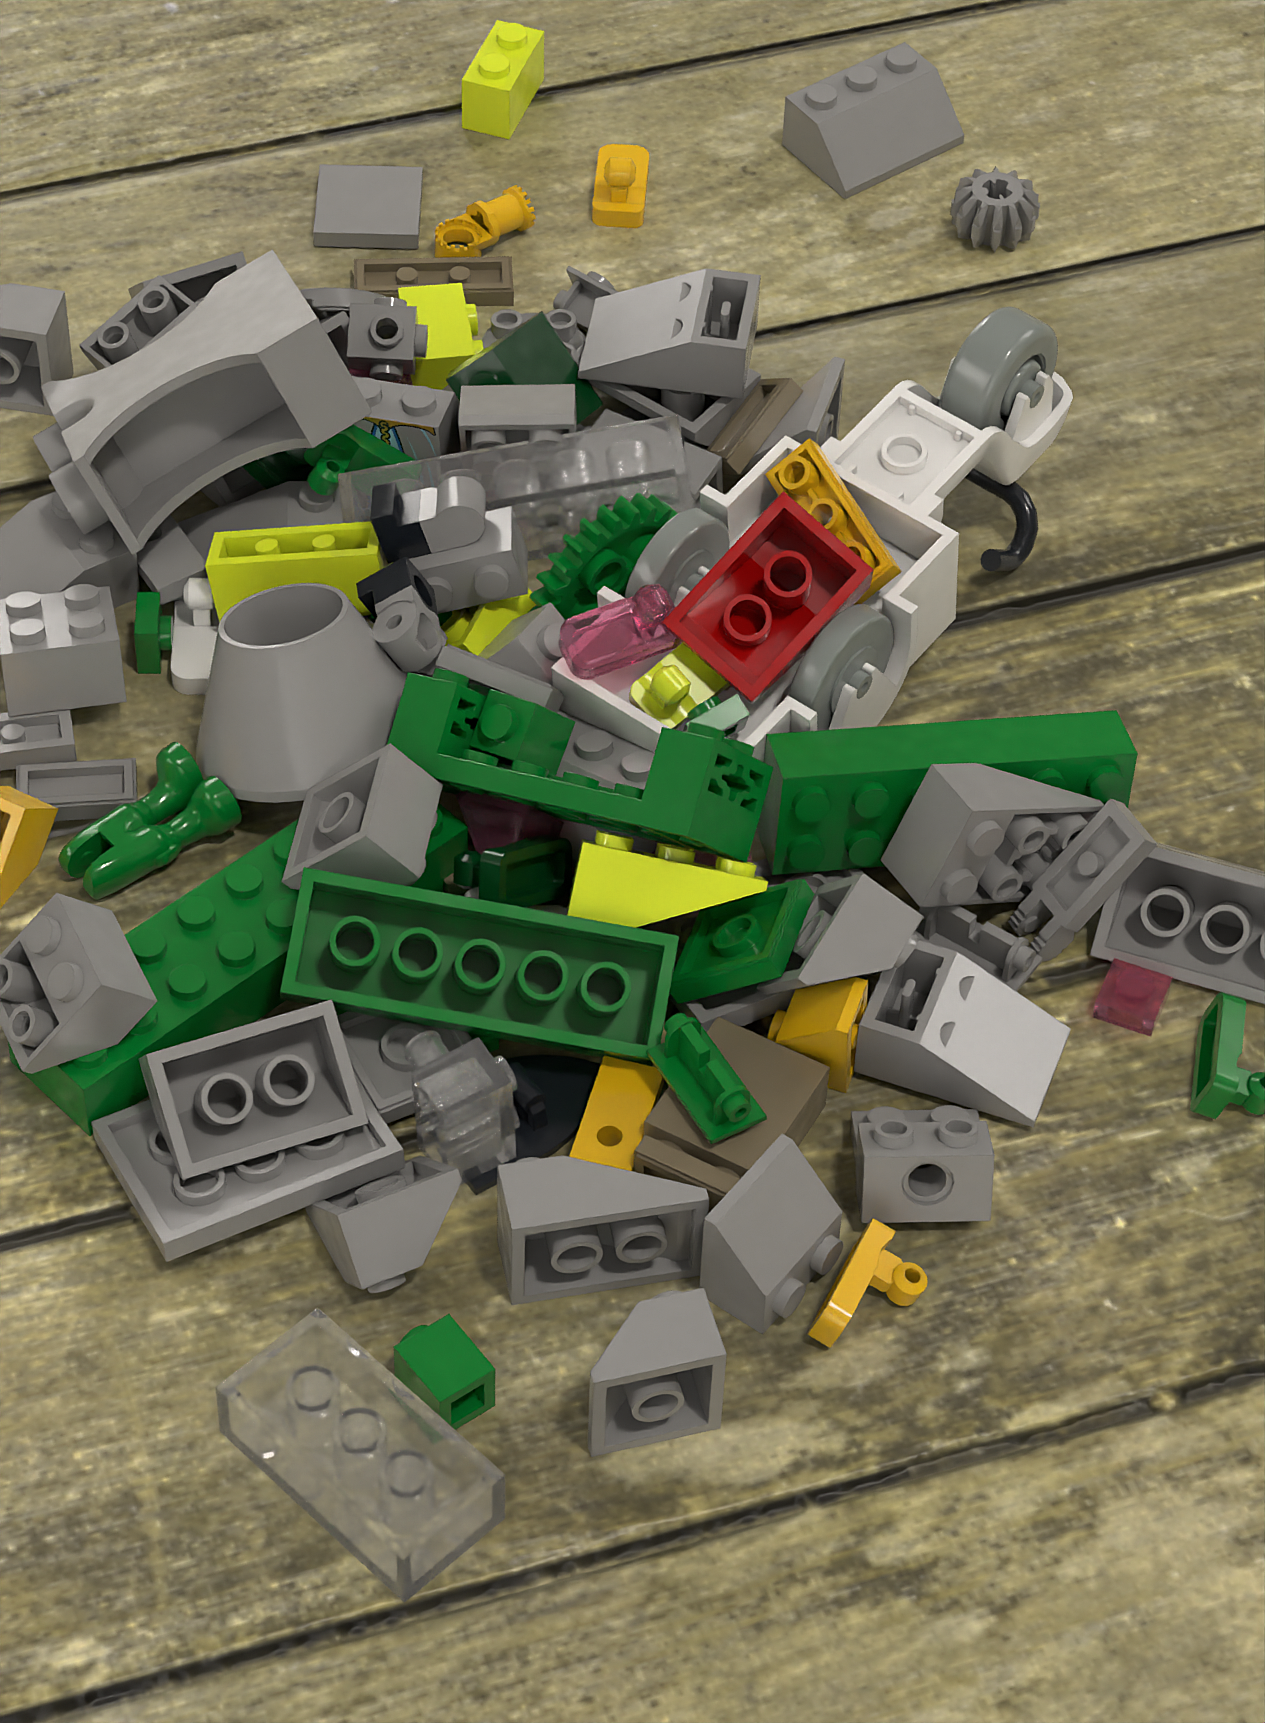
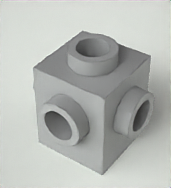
(383, 320)

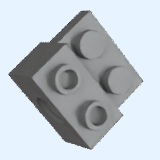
(896, 1141)

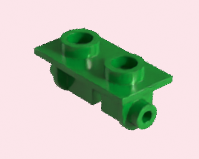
(704, 1080)

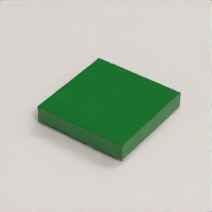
(741, 941)

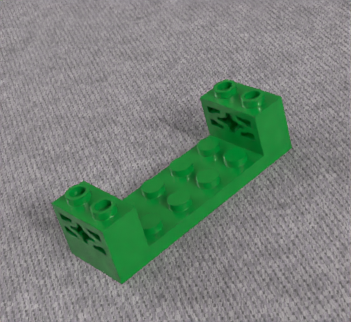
(697, 795)

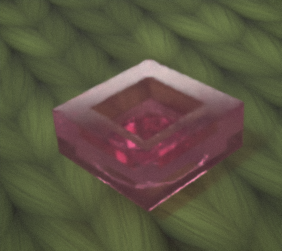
(1132, 997)

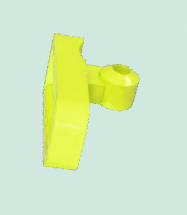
(675, 687)

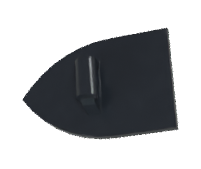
(549, 1106)

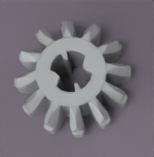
(995, 209)

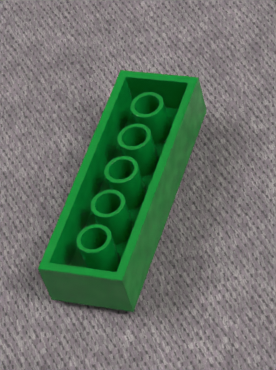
(847, 789)
(478, 966)

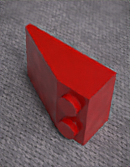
(769, 598)

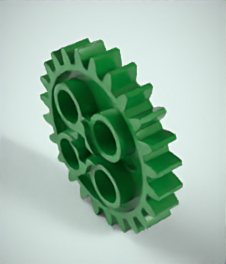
(600, 554)

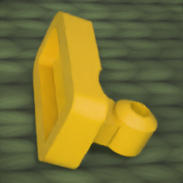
(620, 186)
(866, 1265)

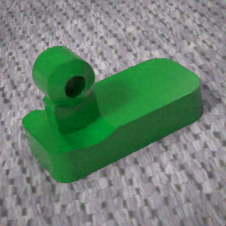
(348, 452)
(1215, 1068)

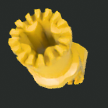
(484, 224)

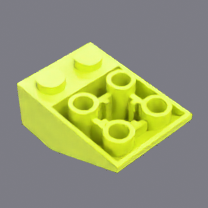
(642, 887)

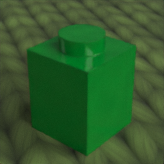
(521, 731)
(446, 1371)

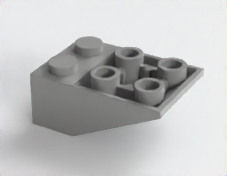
(676, 334)
(982, 835)
(959, 1036)

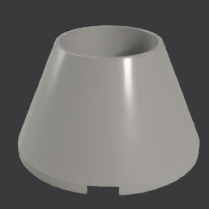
(294, 693)

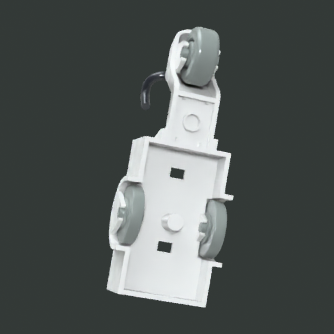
(899, 465)

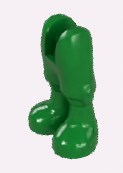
(129, 841)

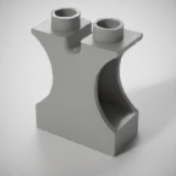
(210, 395)

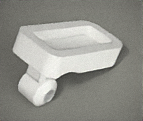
(193, 638)

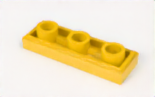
(819, 490)
(617, 1112)

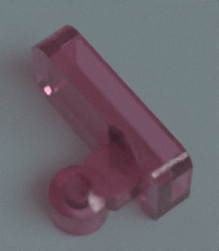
(618, 633)

